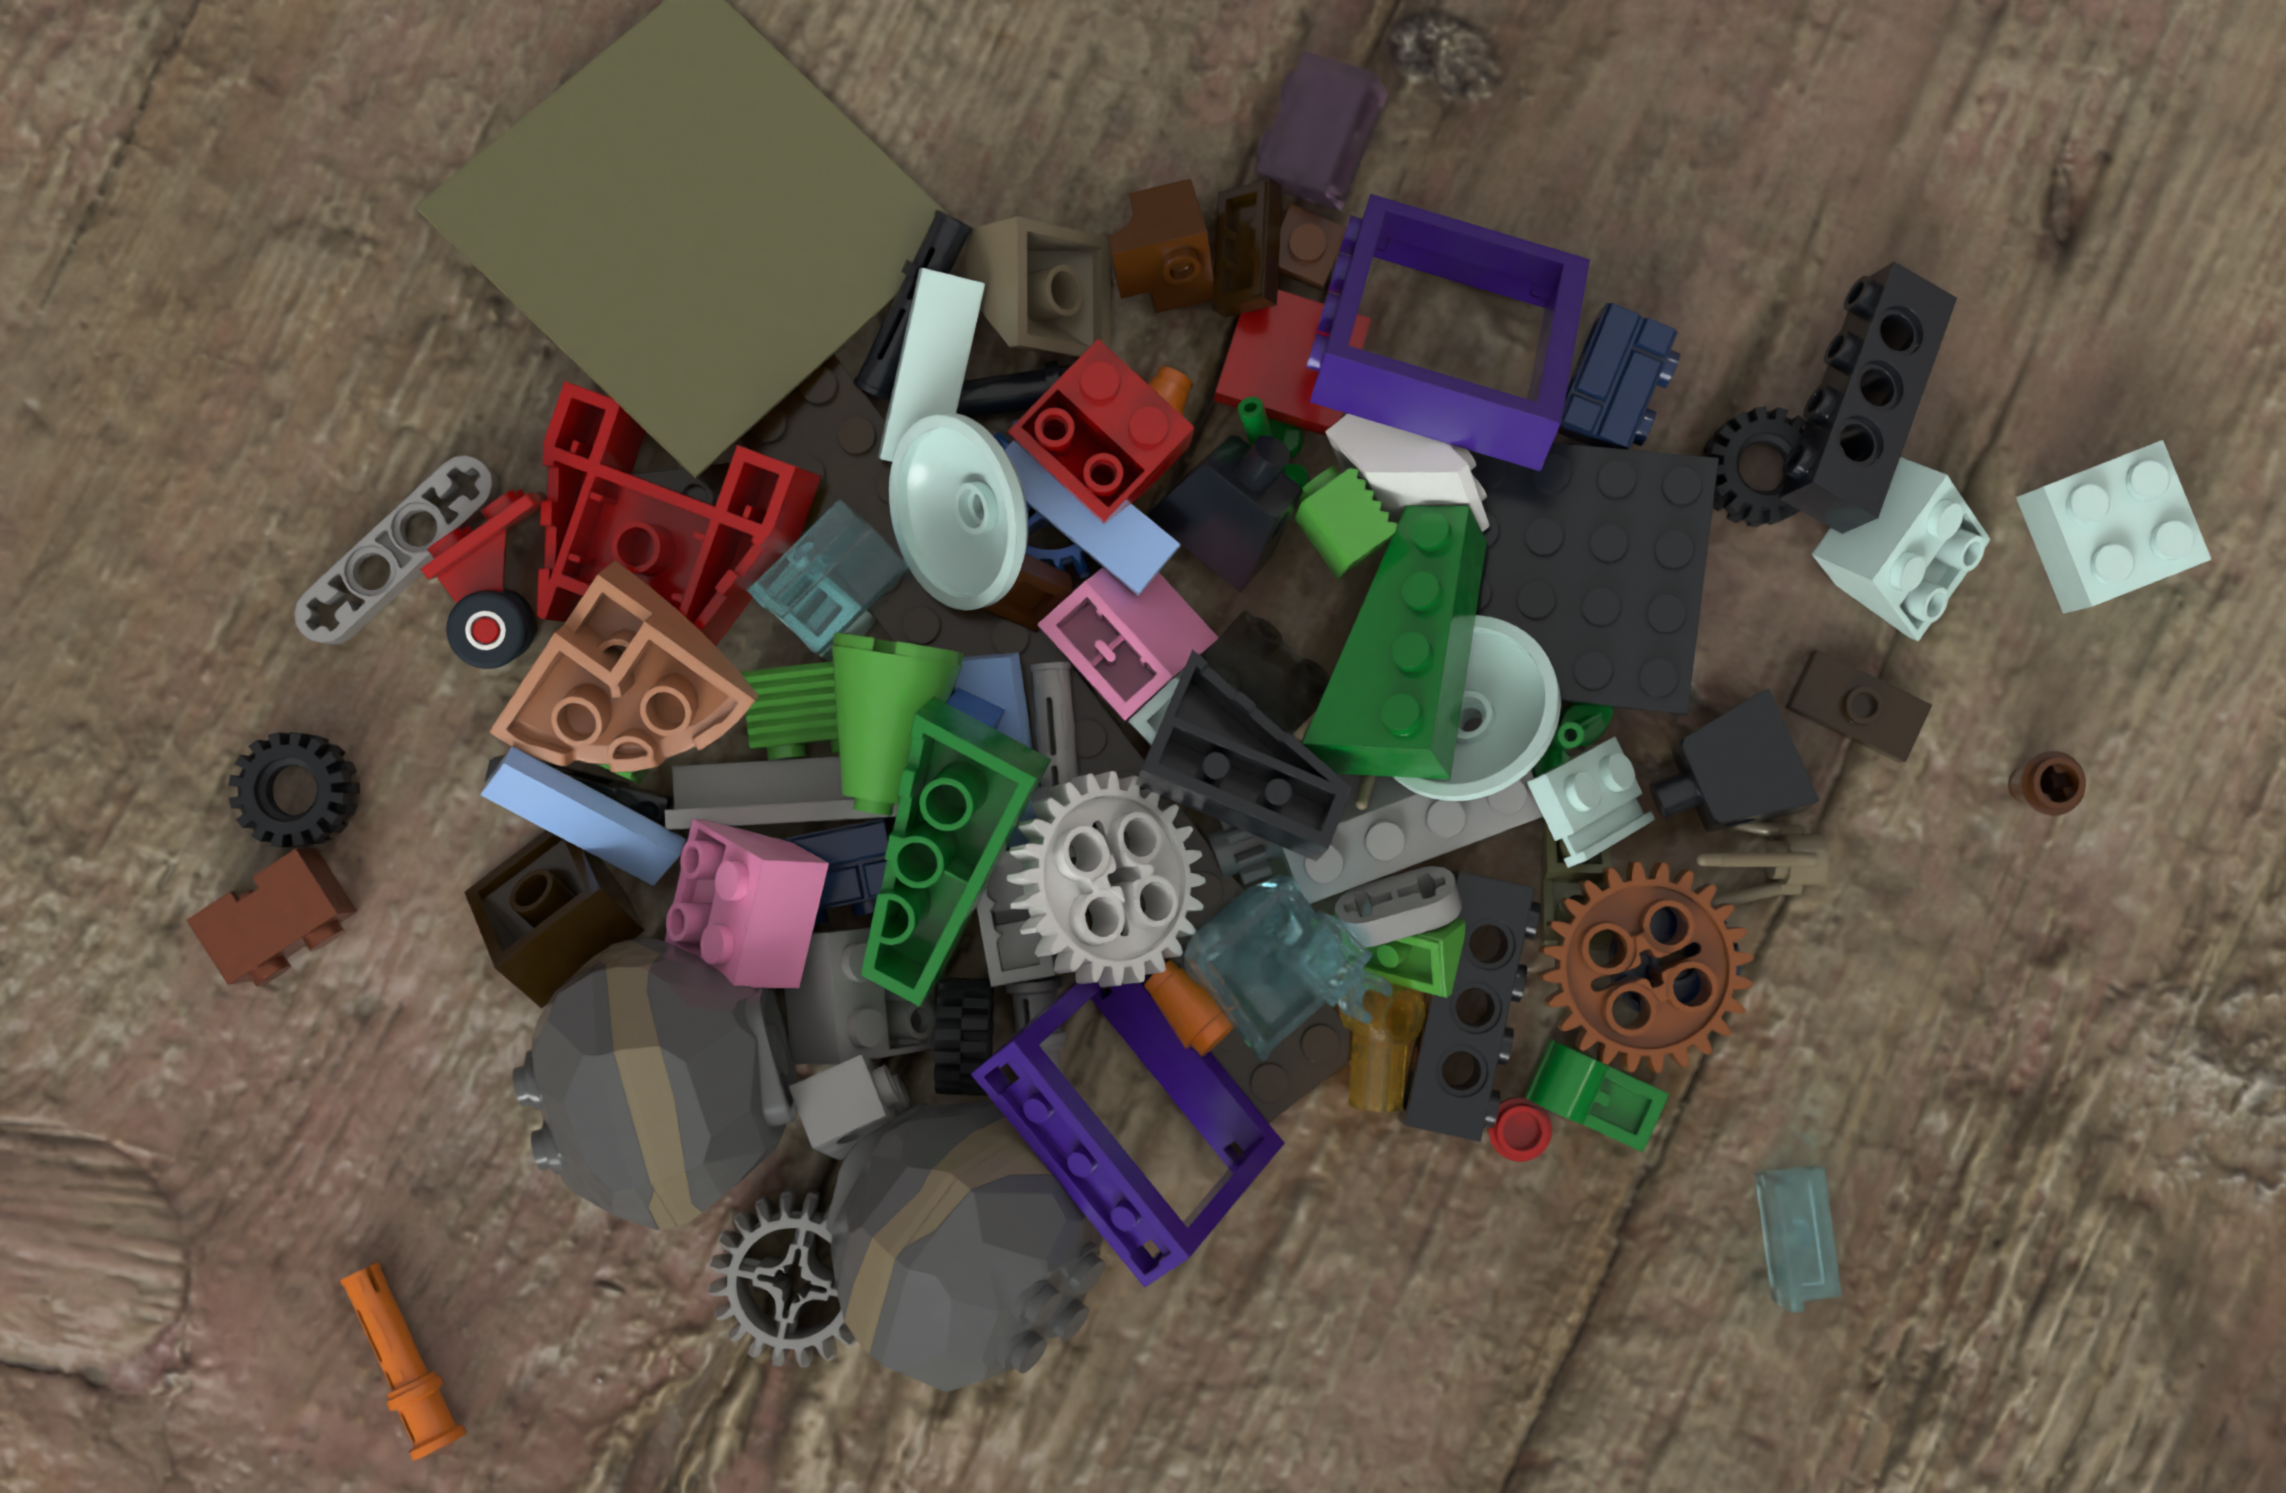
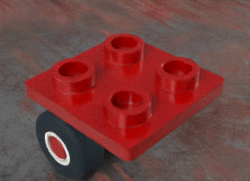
(488, 621)

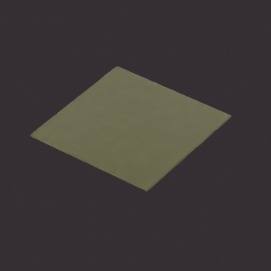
(689, 224)

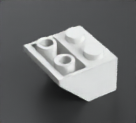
(1407, 467)

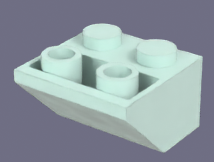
(1911, 554)

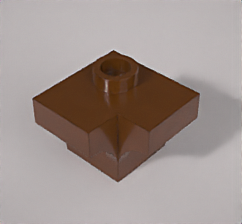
(1164, 248)

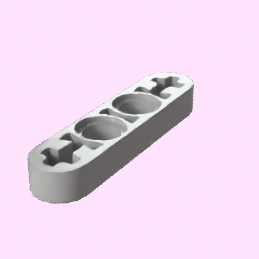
(391, 542)

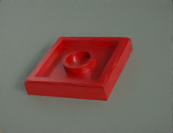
(1271, 360)

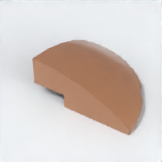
(624, 683)

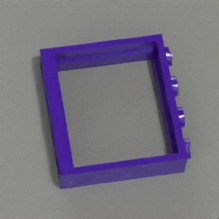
(1428, 400)
(1090, 1159)

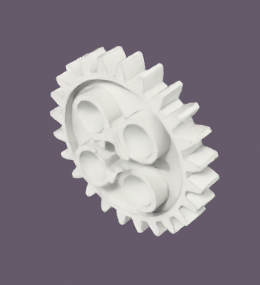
(1106, 879)

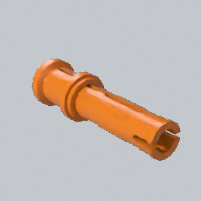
(413, 1389)

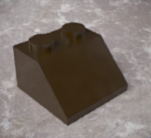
(550, 914)

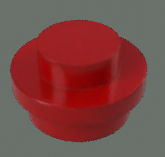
(1520, 1130)

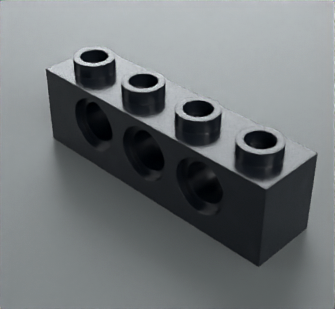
(1866, 398)
(1473, 1105)

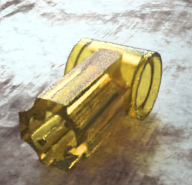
(1381, 1048)

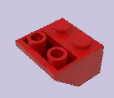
(1103, 432)

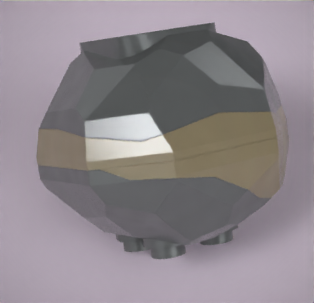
(656, 1082)
(957, 1247)

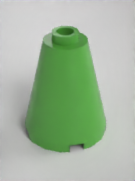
(876, 700)

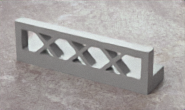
(762, 794)

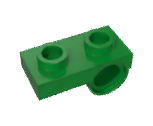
(1595, 1095)

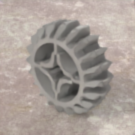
(766, 1275)

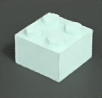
(2113, 528)

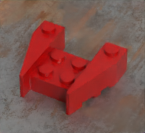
(678, 545)

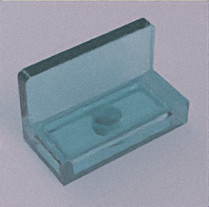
(829, 577)
(1798, 1236)

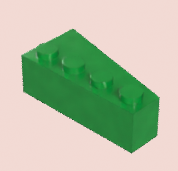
(1407, 657)
(950, 830)

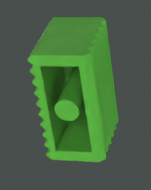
(1343, 519)
(792, 709)

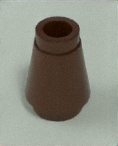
(2049, 783)

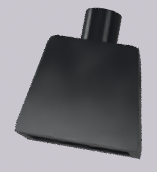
(1232, 507)
(1737, 770)

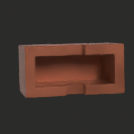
(292, 908)

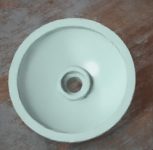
(958, 511)
(1519, 705)

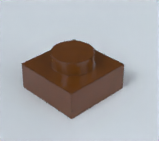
(1308, 246)
(1034, 593)

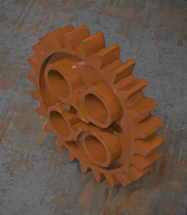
(1663, 1021)

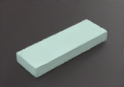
(932, 353)

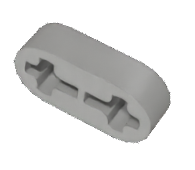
(1400, 905)

